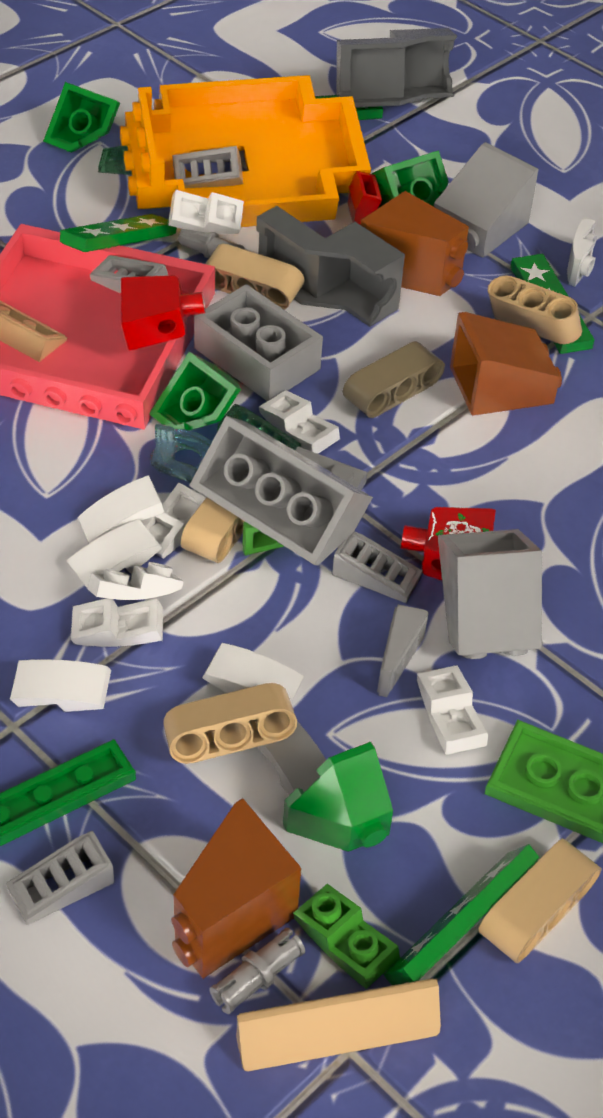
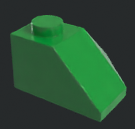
(80, 118)
(419, 176)
(195, 395)
(345, 804)

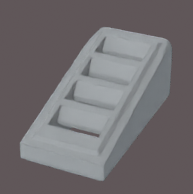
(218, 155)
(126, 267)
(370, 552)
(404, 638)
(84, 884)

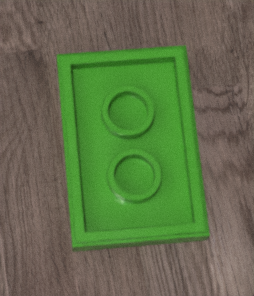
(551, 779)

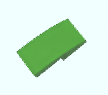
(345, 937)

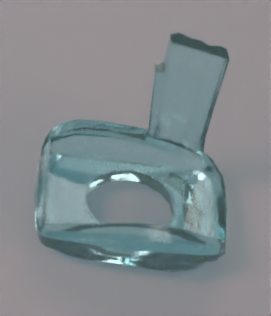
(168, 443)

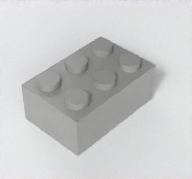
(258, 342)

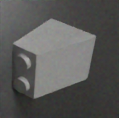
(491, 197)
(492, 592)

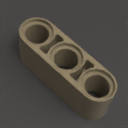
(393, 379)

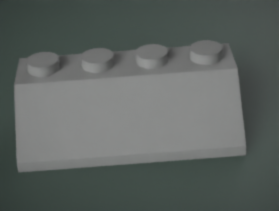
(279, 491)

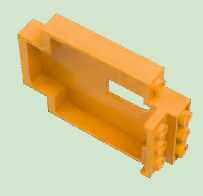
(293, 145)

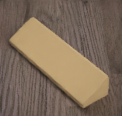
(27, 333)
(338, 1024)

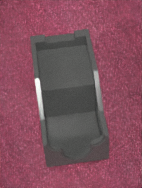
(397, 68)
(342, 272)

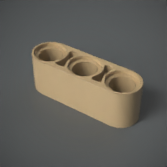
(266, 275)
(535, 307)
(212, 531)
(229, 723)
(539, 900)

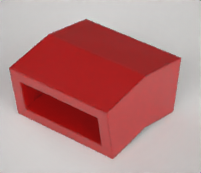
(363, 196)

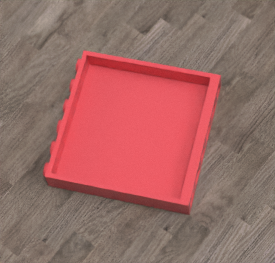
(93, 368)

